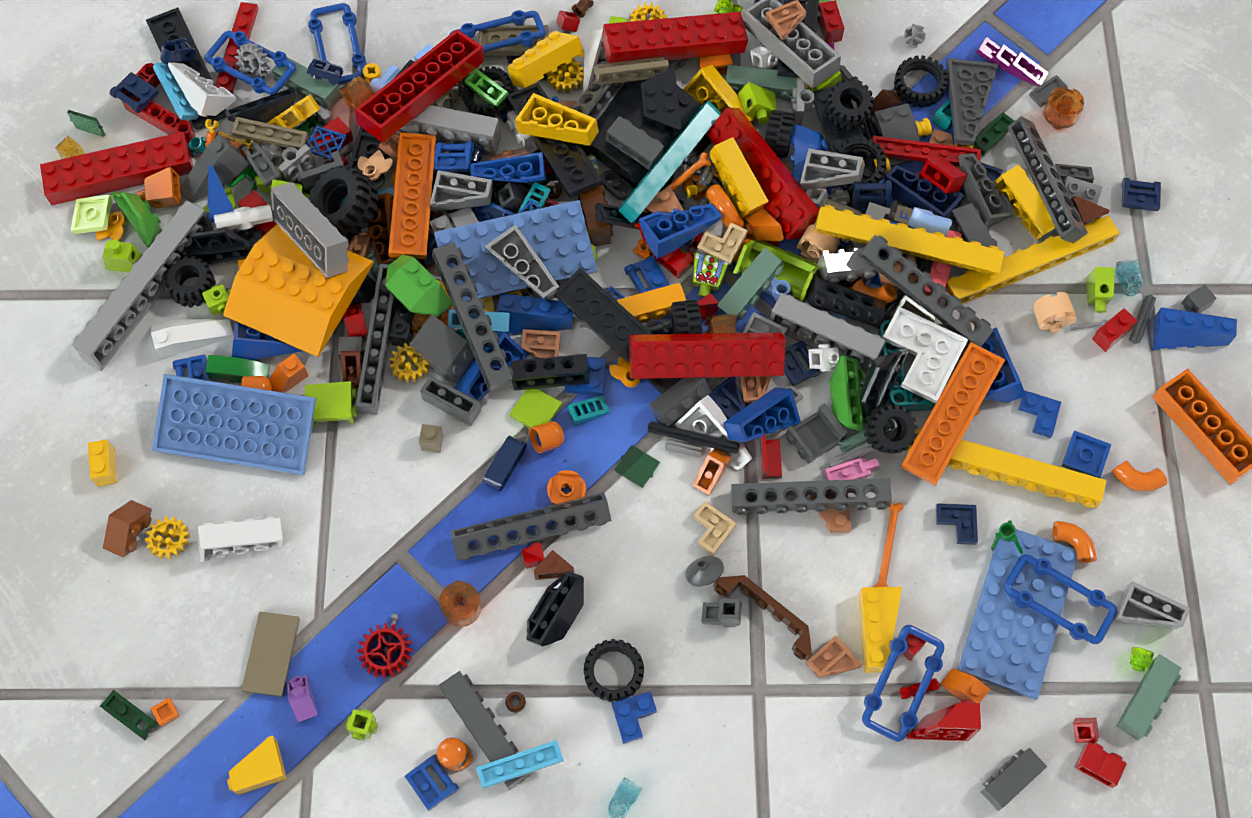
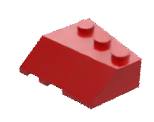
(951, 723)

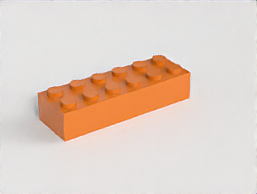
(1207, 425)

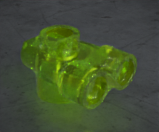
(727, 6)

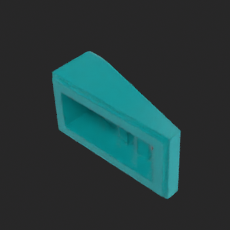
(943, 116)
(532, 192)
(577, 420)

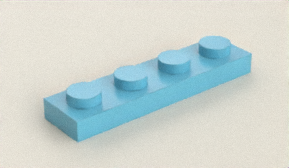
(175, 93)
(519, 764)

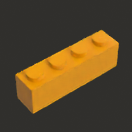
(653, 303)

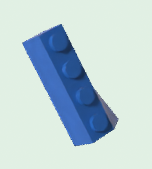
(535, 314)
(1191, 329)
(472, 381)
(765, 415)

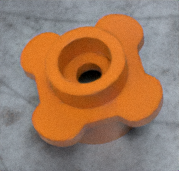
(640, 252)

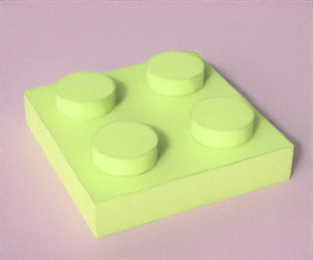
(91, 214)

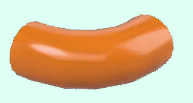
(720, 199)
(886, 292)
(1139, 480)
(1077, 538)

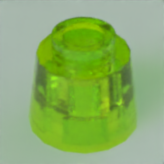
(1140, 658)

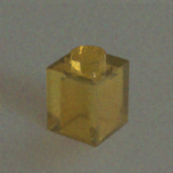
(69, 148)

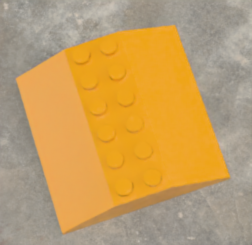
(288, 296)

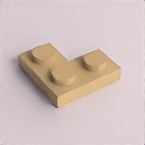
(725, 247)
(717, 526)

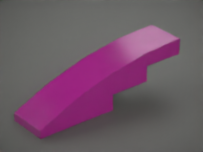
(1010, 62)

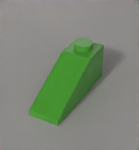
(485, 88)

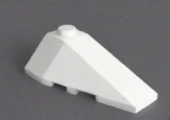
(593, 56)

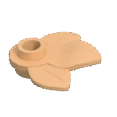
(375, 164)

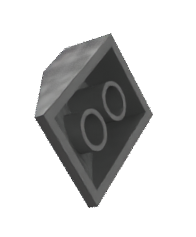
(896, 123)
(443, 349)

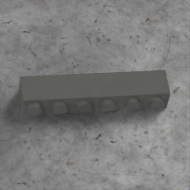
(479, 721)

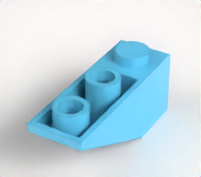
(499, 320)

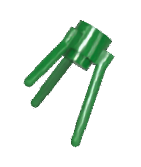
(249, 174)
(1007, 533)

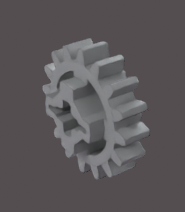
(252, 60)

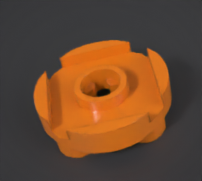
(560, 481)

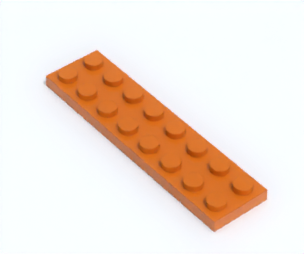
(412, 195)
(952, 414)

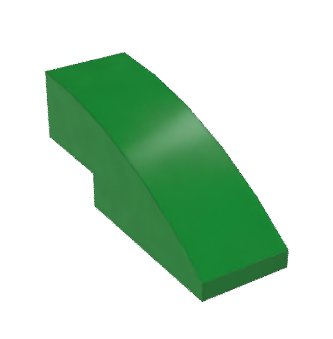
(234, 368)

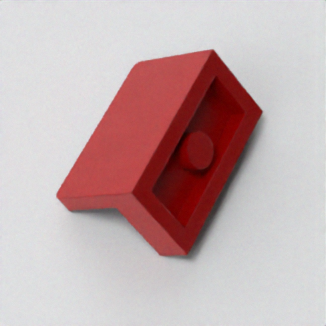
(770, 458)

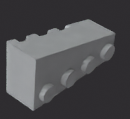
(519, 257)

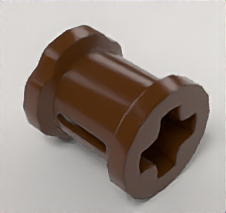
(581, 7)

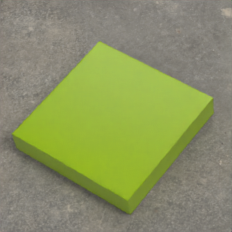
(535, 408)

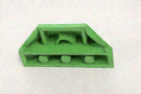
(138, 215)
(416, 287)
(845, 393)

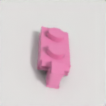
(853, 469)

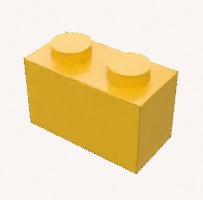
(102, 462)

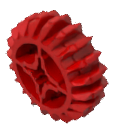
(377, 652)

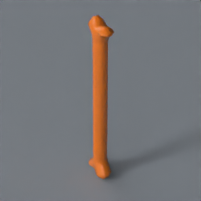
(703, 161)
(894, 510)

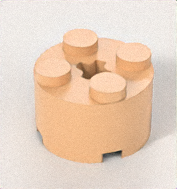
(814, 243)
(1054, 312)

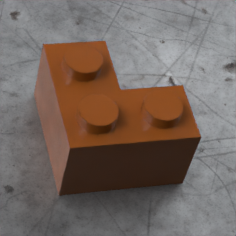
(124, 526)

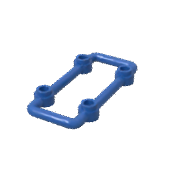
(518, 17)
(349, 20)
(258, 84)
(1095, 598)
(874, 702)

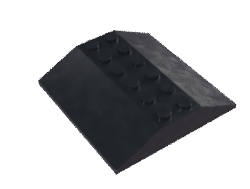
(628, 105)

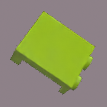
(333, 401)

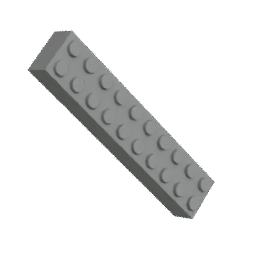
(138, 289)

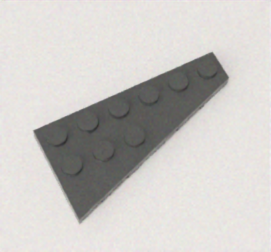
(968, 91)

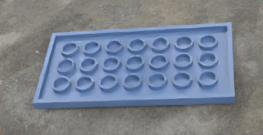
(554, 233)
(234, 424)
(1014, 643)

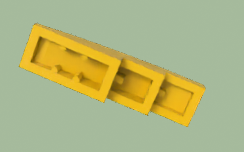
(296, 113)

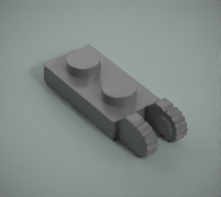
(262, 165)

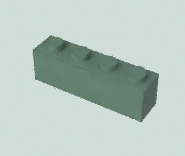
(739, 76)
(302, 83)
(751, 284)
(1149, 696)

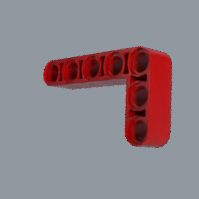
(155, 113)

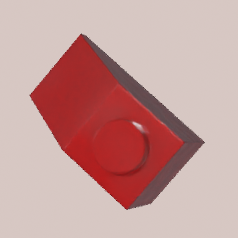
(355, 321)

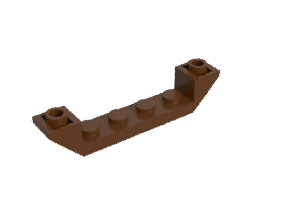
(727, 586)

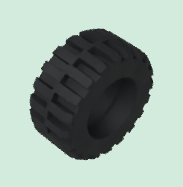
(358, 206)

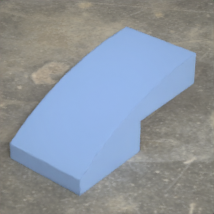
(932, 223)

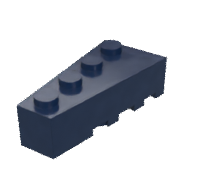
(921, 193)

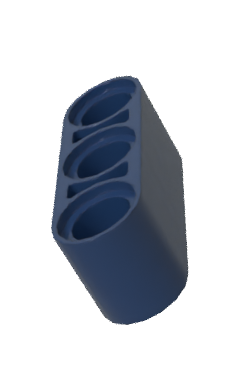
(504, 463)

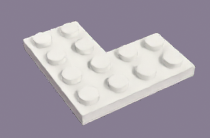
(934, 349)

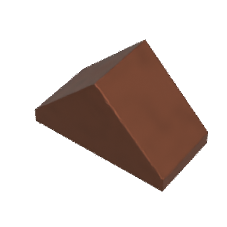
(885, 100)
(1087, 209)
(351, 367)
(552, 567)

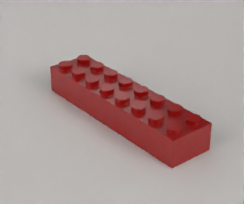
(675, 37)
(419, 85)
(114, 168)
(785, 196)
(706, 355)

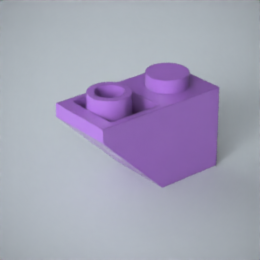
(301, 698)

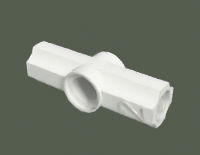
(243, 218)

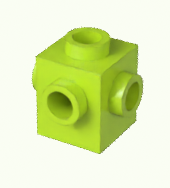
(216, 298)
(358, 718)

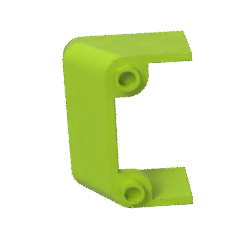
(797, 270)

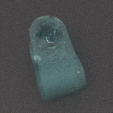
(1129, 276)
(625, 795)

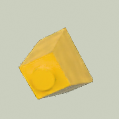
(258, 768)

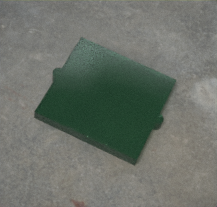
(86, 123)
(637, 466)

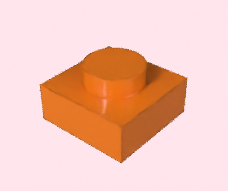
(165, 712)

